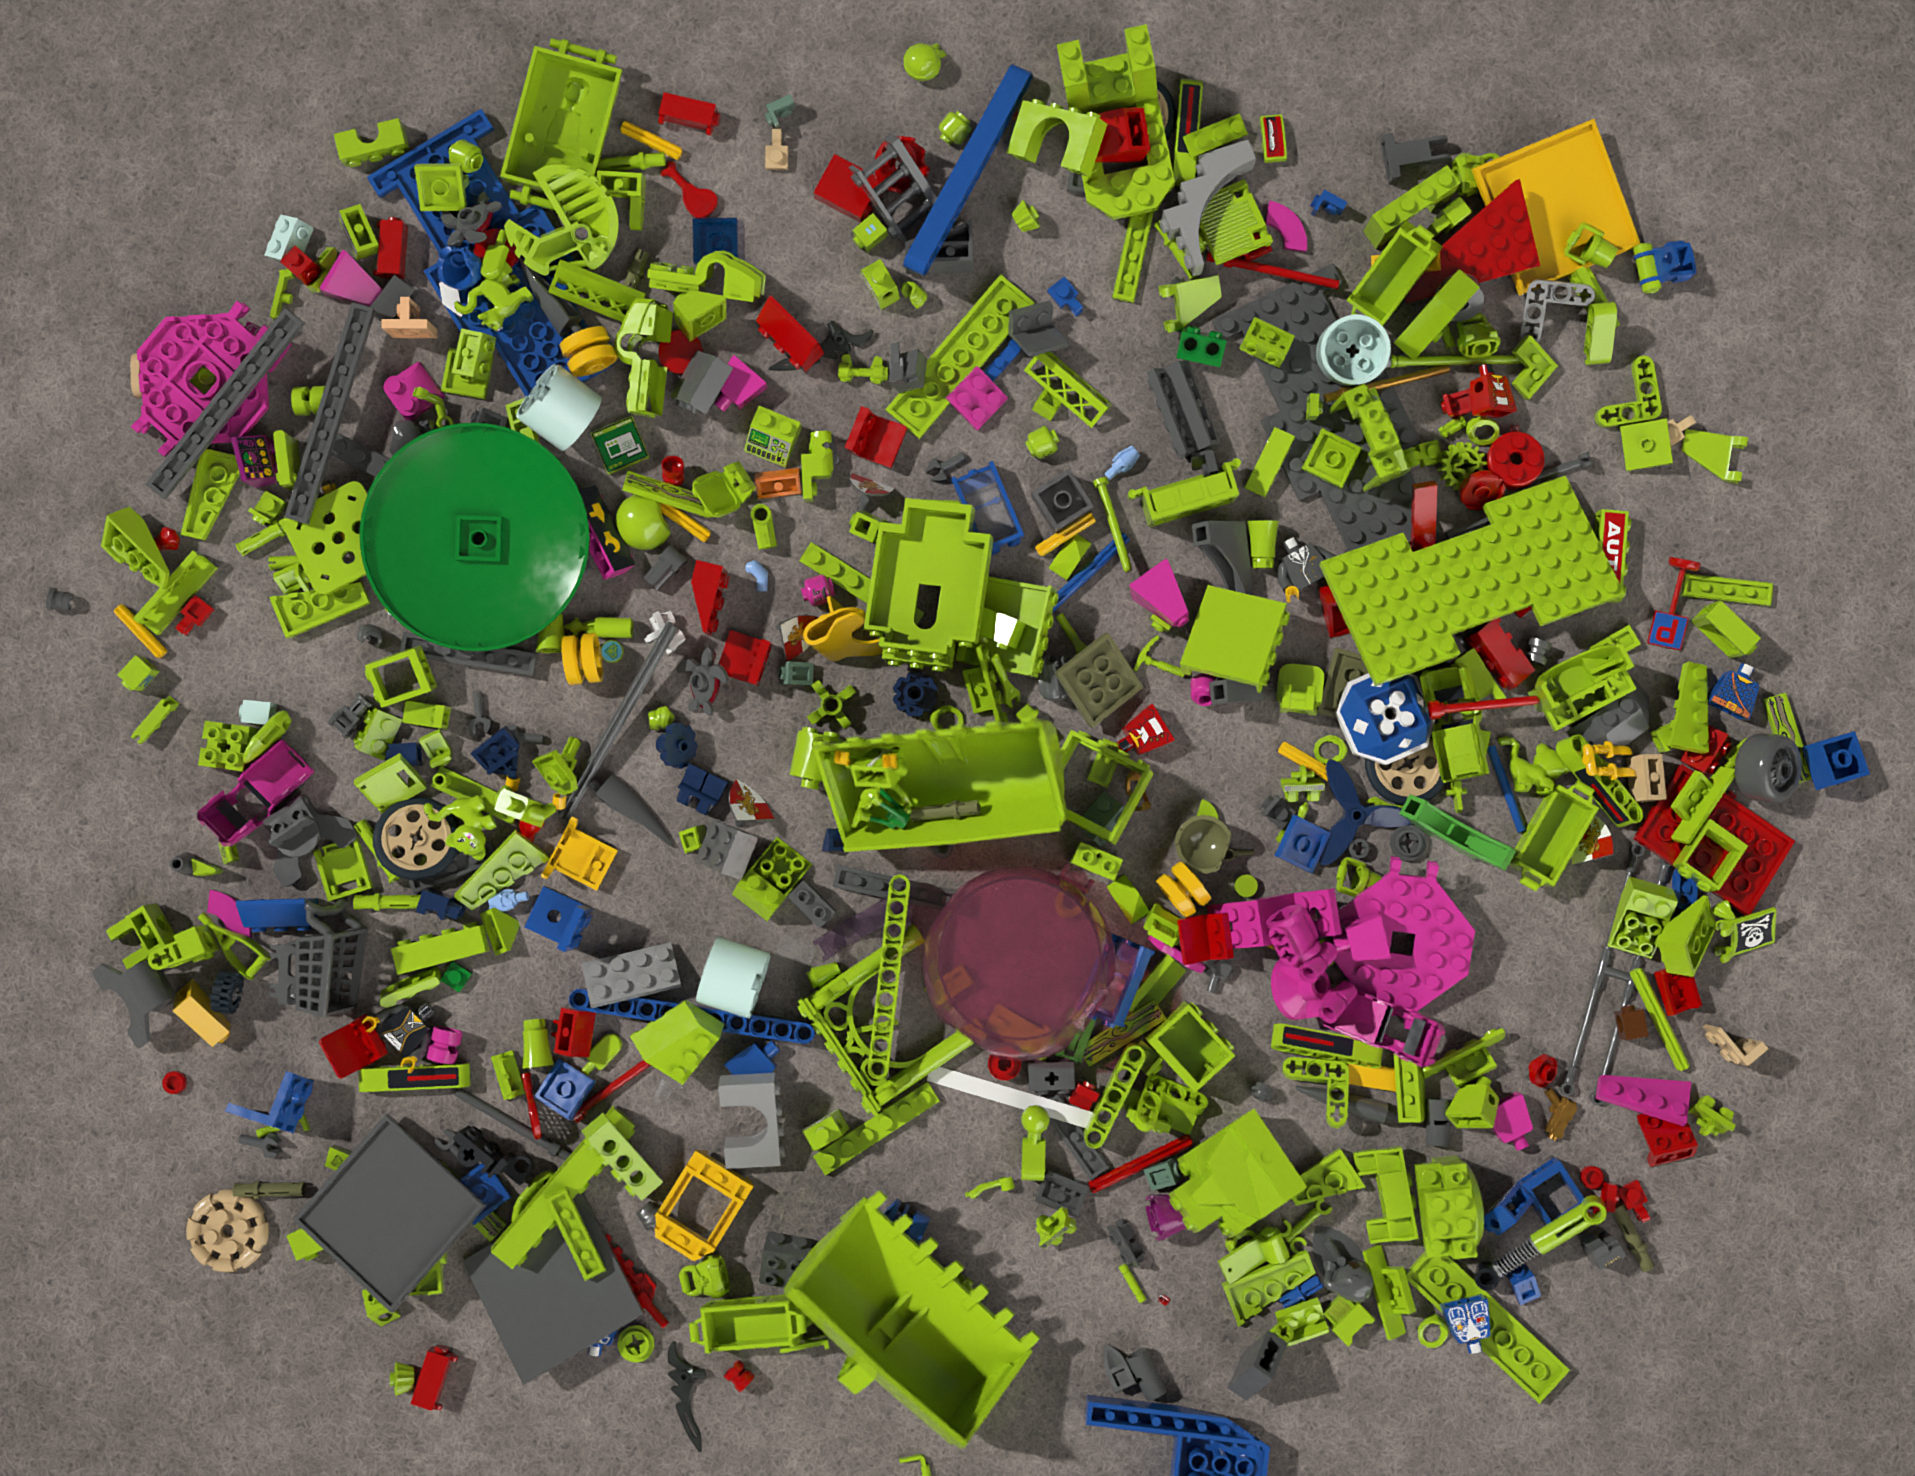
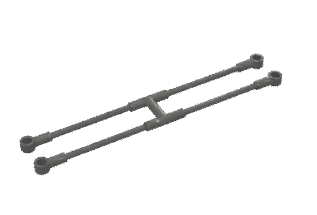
(1602, 970)

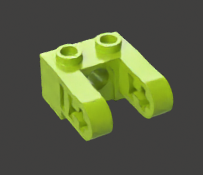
(627, 186)
(150, 927)
(190, 945)

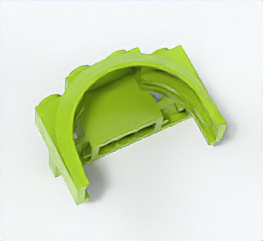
(1578, 686)
(1449, 1210)

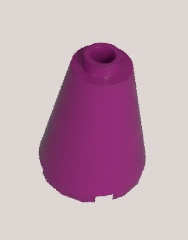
(1163, 1217)

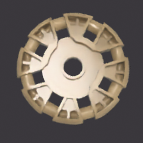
(214, 1234)

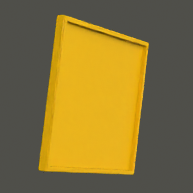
(1563, 185)

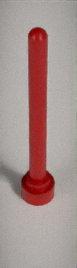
(1438, 709)
(609, 1089)

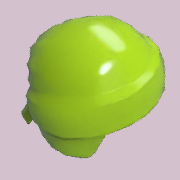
(923, 61)

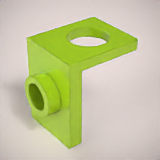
(375, 1309)

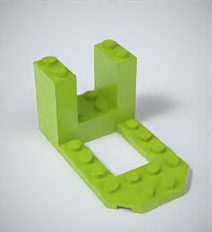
(1116, 84)

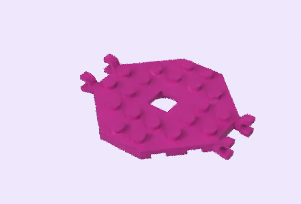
(176, 354)
(1440, 943)

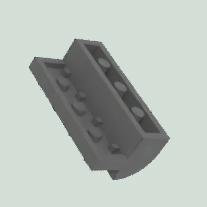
(1183, 408)

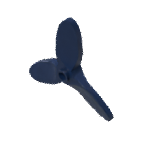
(1345, 828)

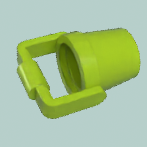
(1596, 249)
(1361, 880)

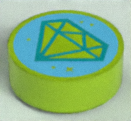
(612, 651)

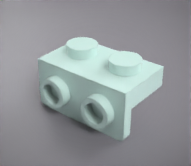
(286, 235)

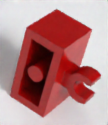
(574, 1032)

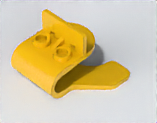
(833, 633)

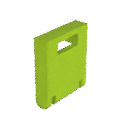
(287, 459)
(385, 786)
(342, 866)

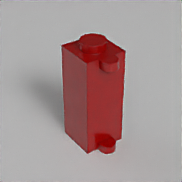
(688, 112)
(392, 248)
(433, 1378)

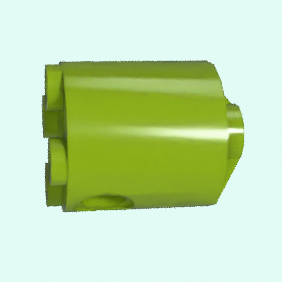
(804, 761)

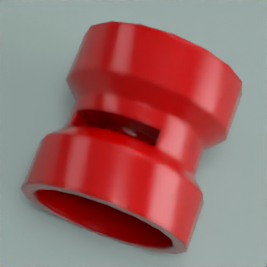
(673, 470)
(739, 1376)

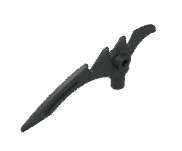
(837, 341)
(685, 1377)

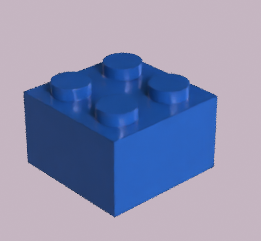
(1835, 760)

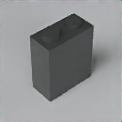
(700, 383)
(1257, 1365)

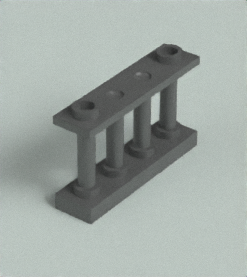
(905, 168)

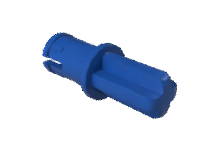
(1301, 1292)

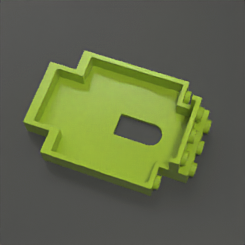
(934, 550)

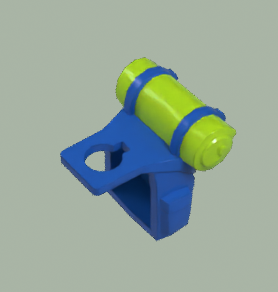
(1660, 264)

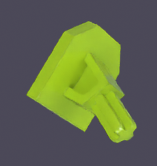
(558, 767)

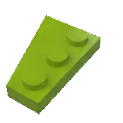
(1327, 1178)

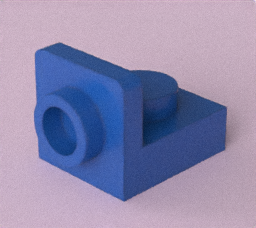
(1331, 203)
(1523, 1284)

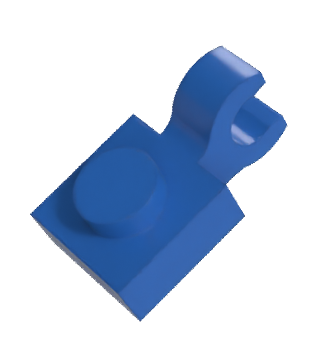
(1064, 294)

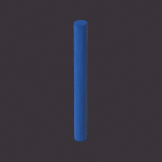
(1506, 789)

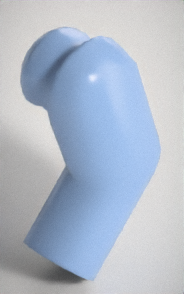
(757, 570)

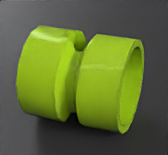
(306, 400)

